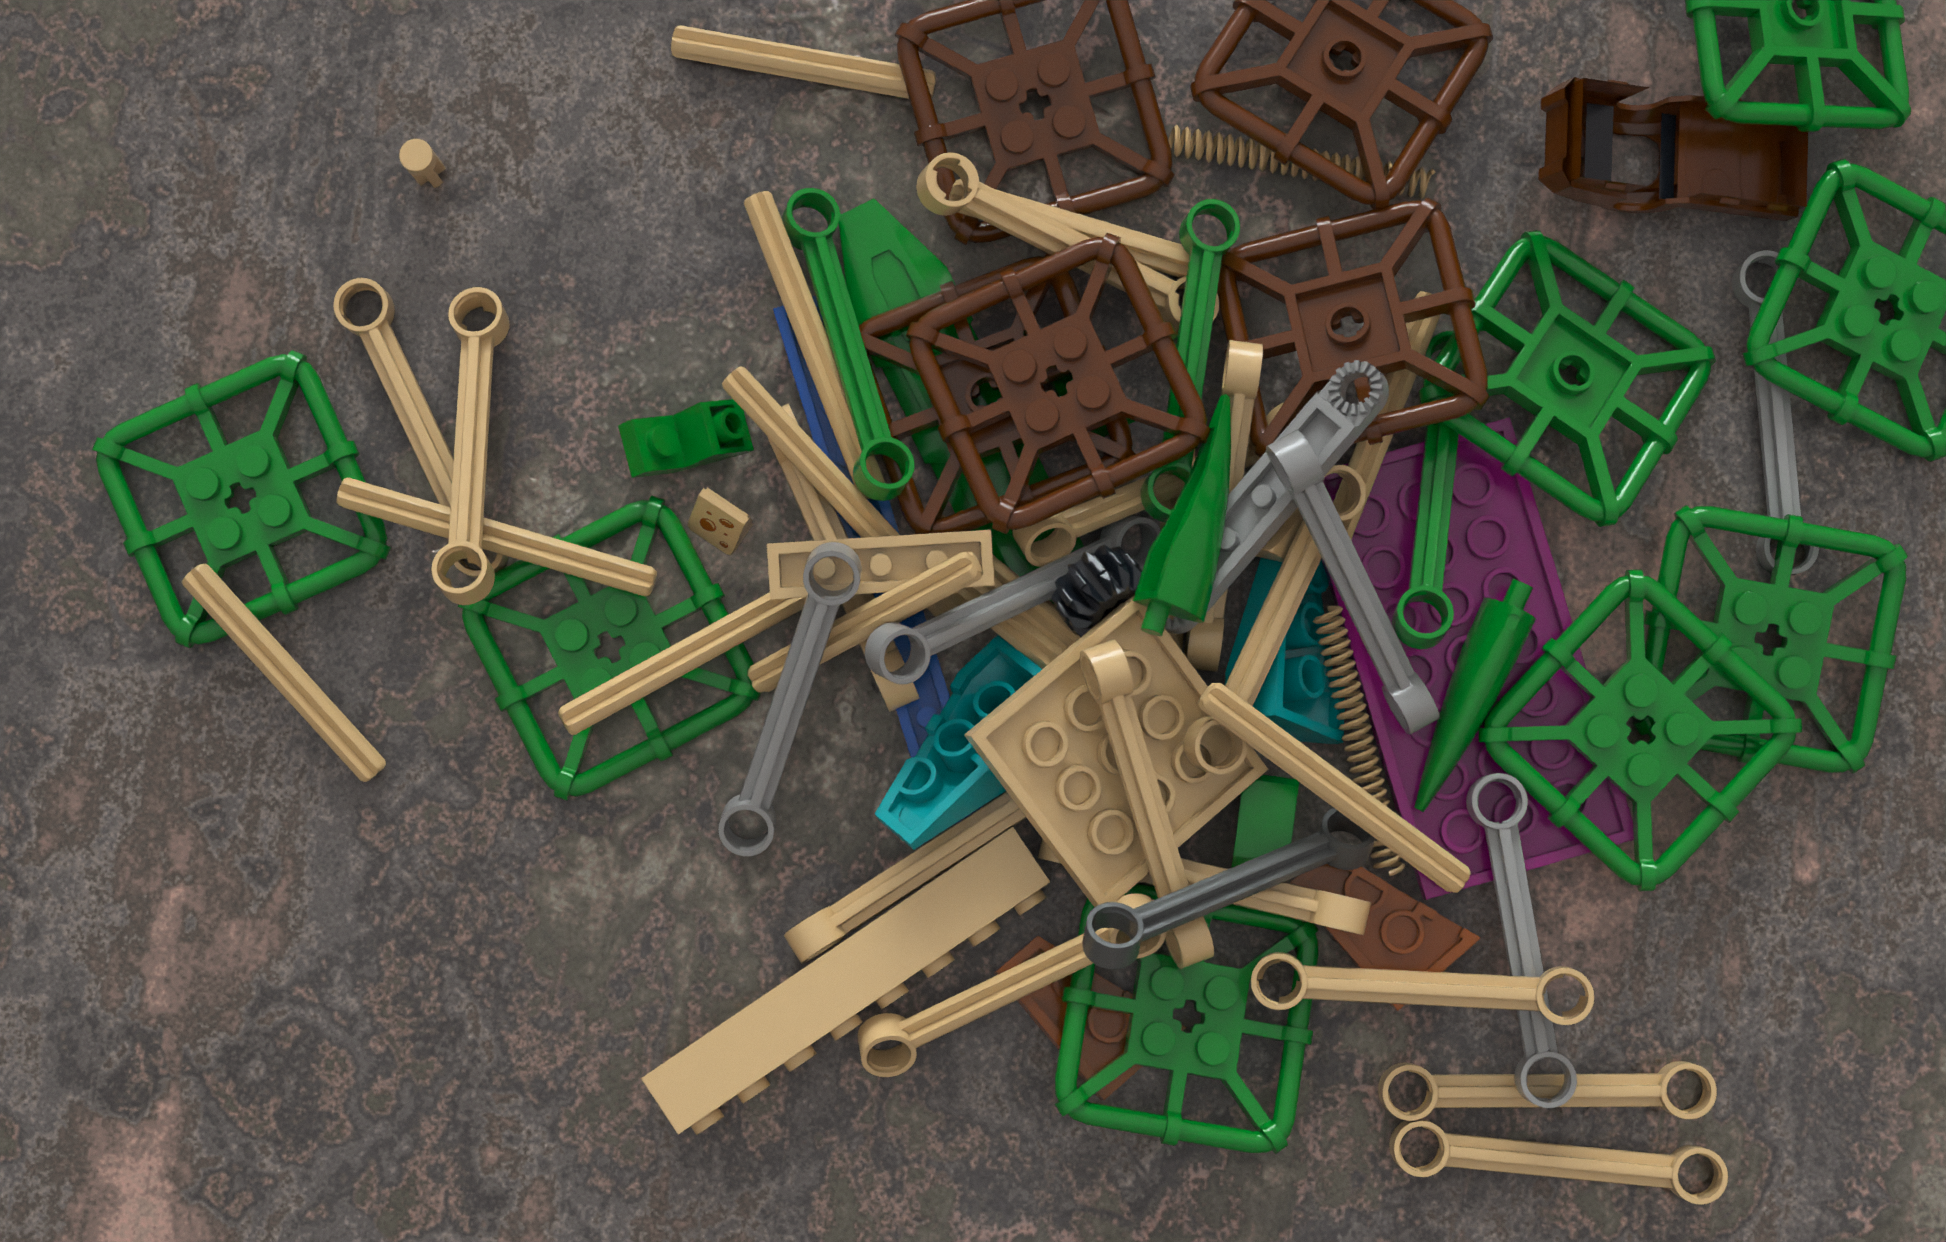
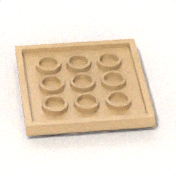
(1062, 772)

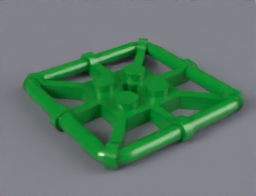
(1819, 39)
(1849, 316)
(1603, 369)
(208, 485)
(1799, 617)
(576, 635)
(1676, 730)
(1206, 1051)

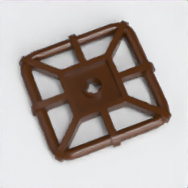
(1344, 95)
(1016, 137)
(1369, 297)
(964, 384)
(1042, 416)

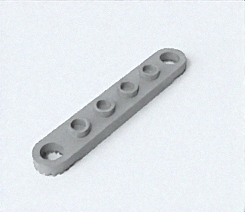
(1260, 500)

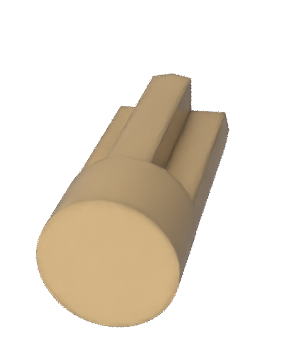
(421, 162)

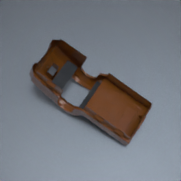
(1701, 159)

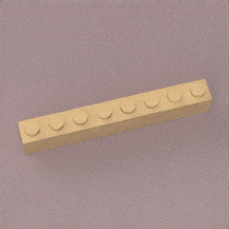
(845, 981)

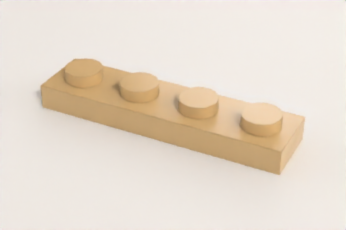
(884, 561)

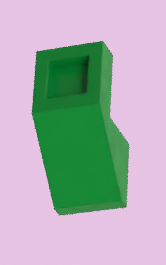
(686, 439)
(1264, 817)

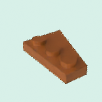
(1398, 927)
(1104, 1029)

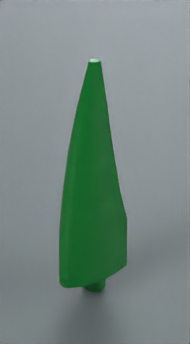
(1187, 549)
(1476, 682)

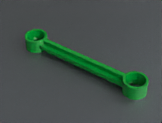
(1194, 327)
(847, 344)
(1431, 528)

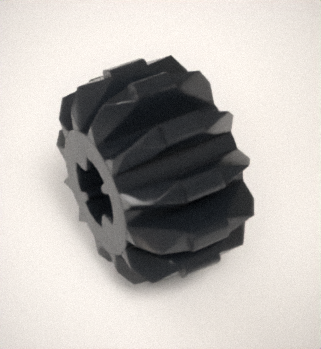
(1095, 587)

